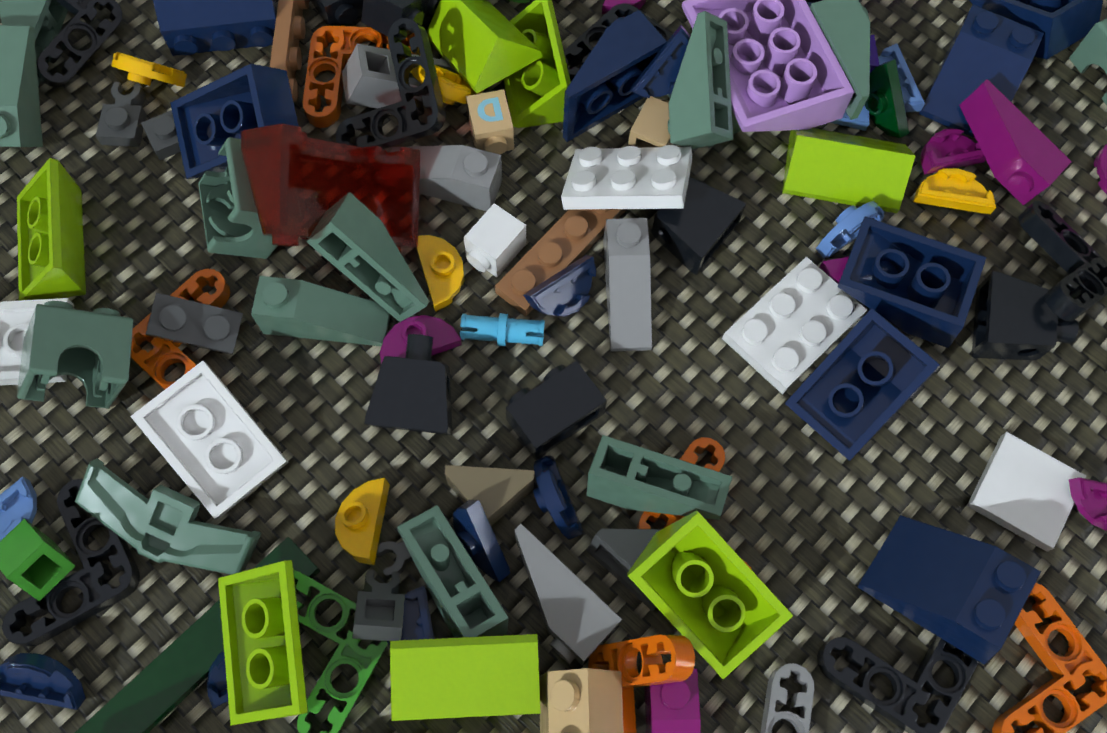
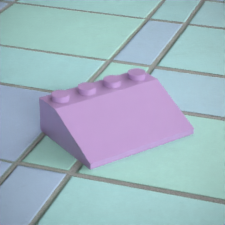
(778, 64)

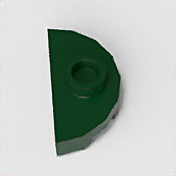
(886, 100)

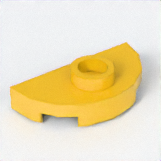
(144, 71)
(451, 84)
(955, 190)
(441, 269)
(361, 520)

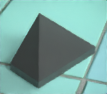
(619, 551)

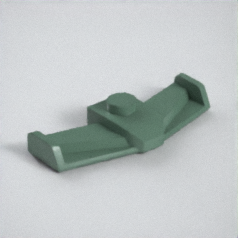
(164, 524)

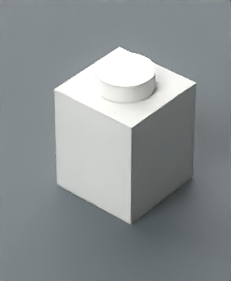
(494, 241)

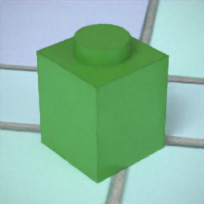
(33, 560)

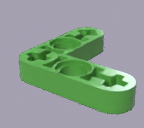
(346, 653)

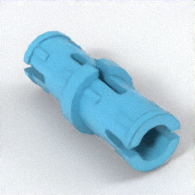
(502, 329)

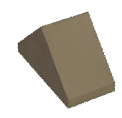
(494, 487)

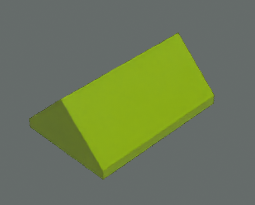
(479, 42)
(538, 90)
(847, 168)
(50, 236)
(708, 592)
(262, 644)
(464, 677)

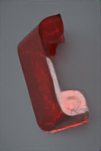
(303, 177)

